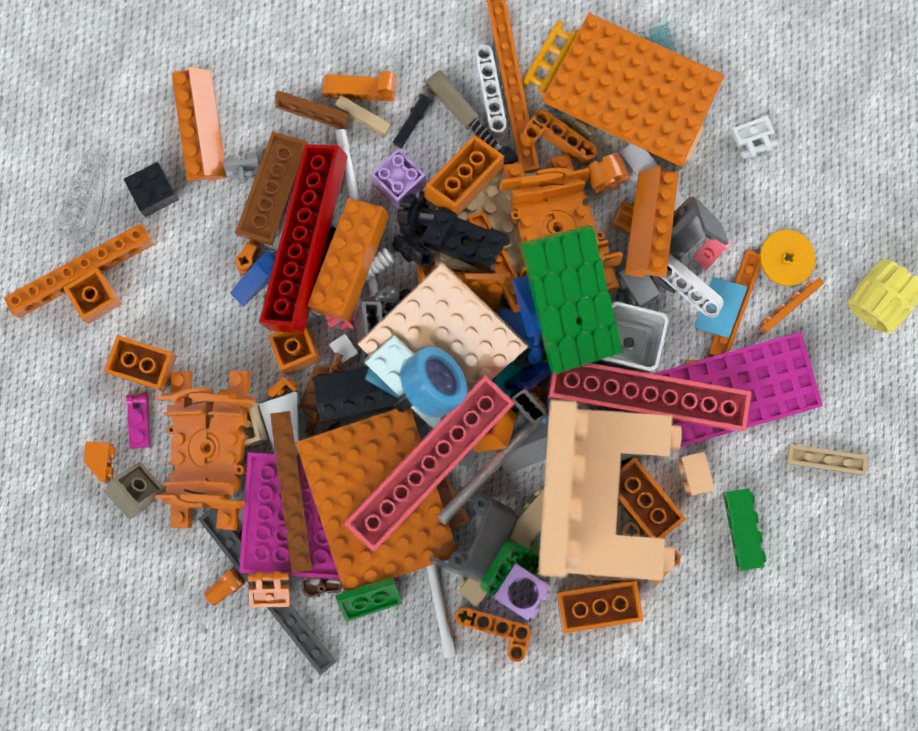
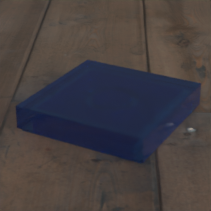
(528, 377)

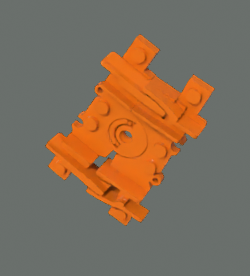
(553, 201)
(195, 467)

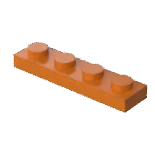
(796, 299)

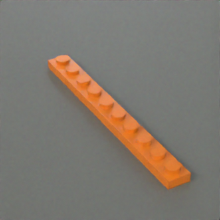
(511, 81)

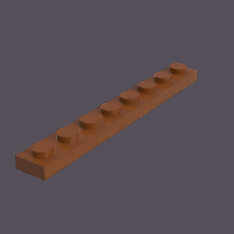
(291, 491)

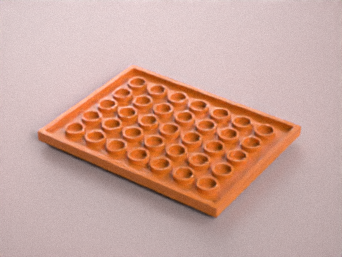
(634, 89)
(344, 471)

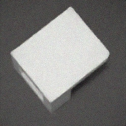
(345, 347)

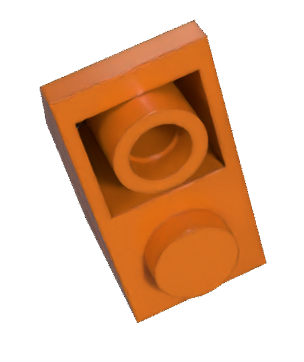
(99, 459)

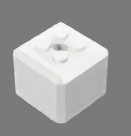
(647, 332)

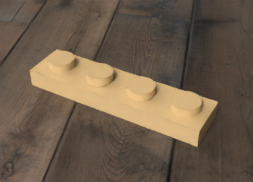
(827, 459)

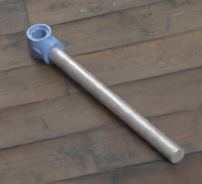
(489, 468)

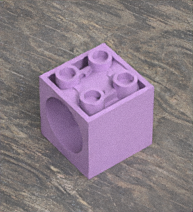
(398, 178)
(540, 589)

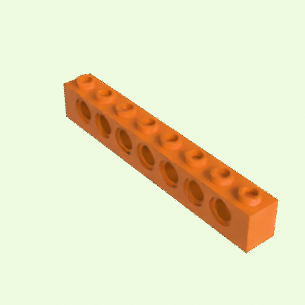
(102, 257)

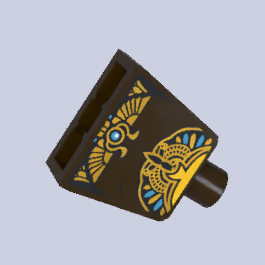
(531, 403)

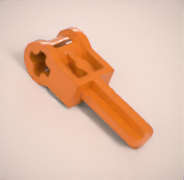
(248, 255)

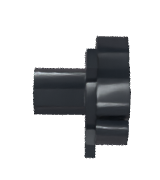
(414, 215)

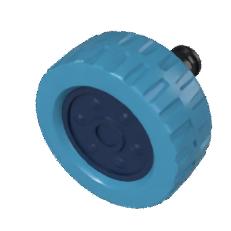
(431, 383)

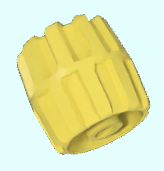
(885, 296)

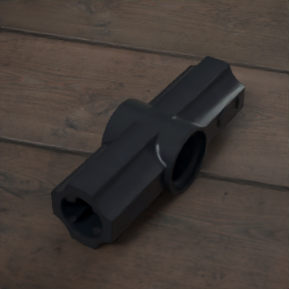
(412, 250)

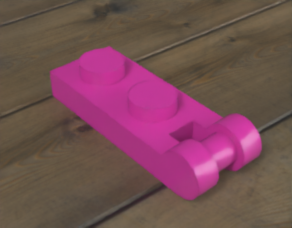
(138, 421)

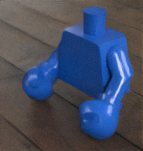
(514, 320)

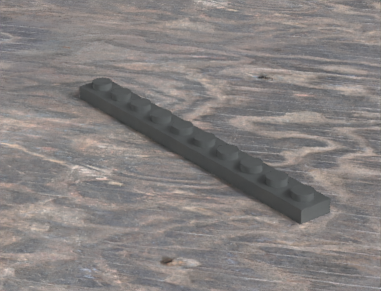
(286, 616)

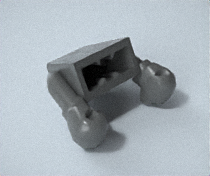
(370, 311)

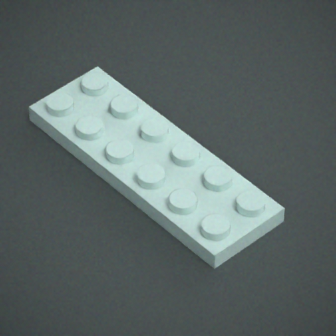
(387, 365)

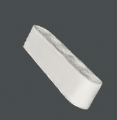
(490, 82)
(693, 284)

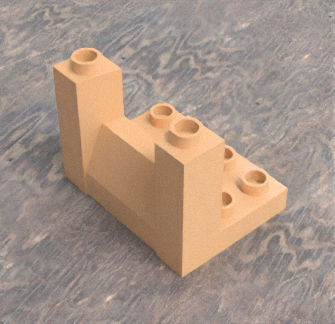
(583, 492)

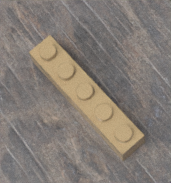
(363, 116)

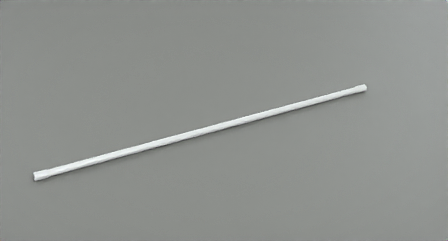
(446, 639)

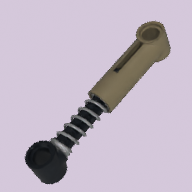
(441, 87)

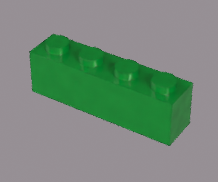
(744, 530)

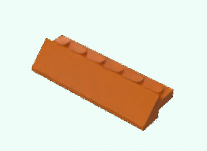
(198, 124)
(652, 223)

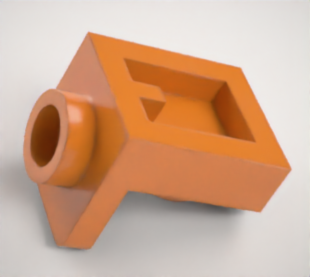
(279, 388)

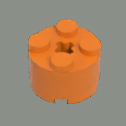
(608, 173)

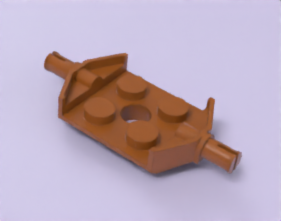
(308, 403)

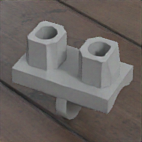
(241, 168)

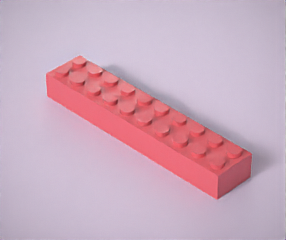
(652, 394)
(428, 463)

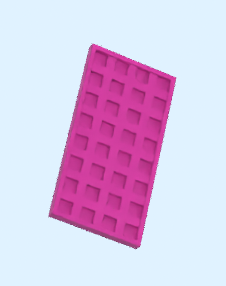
(773, 372)

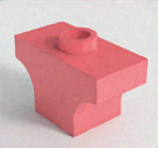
(710, 252)

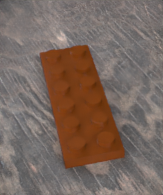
(271, 189)

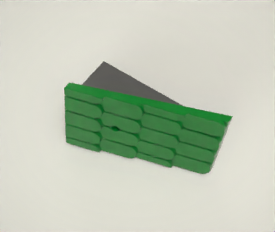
(571, 298)

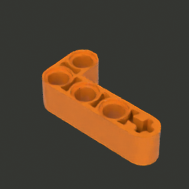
(361, 87)
(560, 141)
(491, 628)

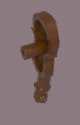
(316, 585)

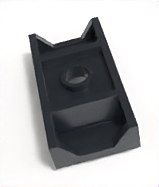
(448, 231)

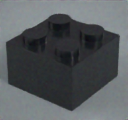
(151, 189)

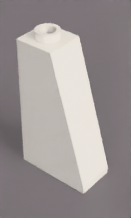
(285, 403)

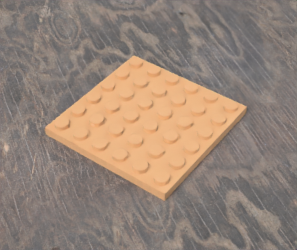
(454, 319)

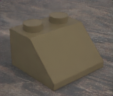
(133, 490)

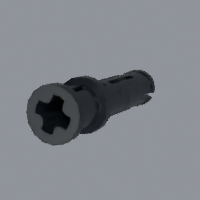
(416, 114)

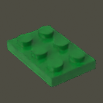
(369, 599)

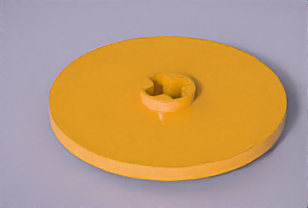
(780, 245)

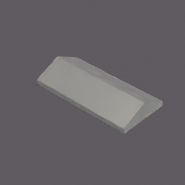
(530, 451)

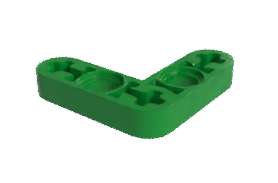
(490, 583)

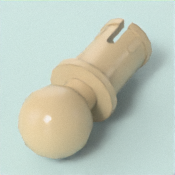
(577, 126)

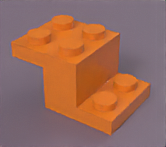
(485, 286)

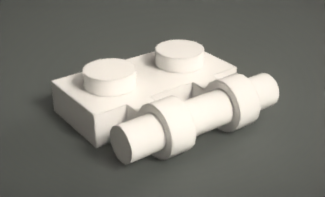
(751, 132)

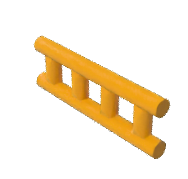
(548, 46)

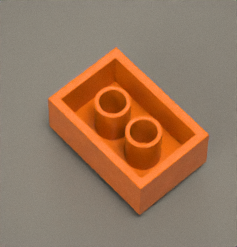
(140, 363)

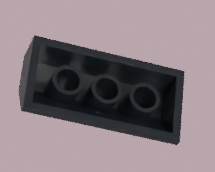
(348, 394)

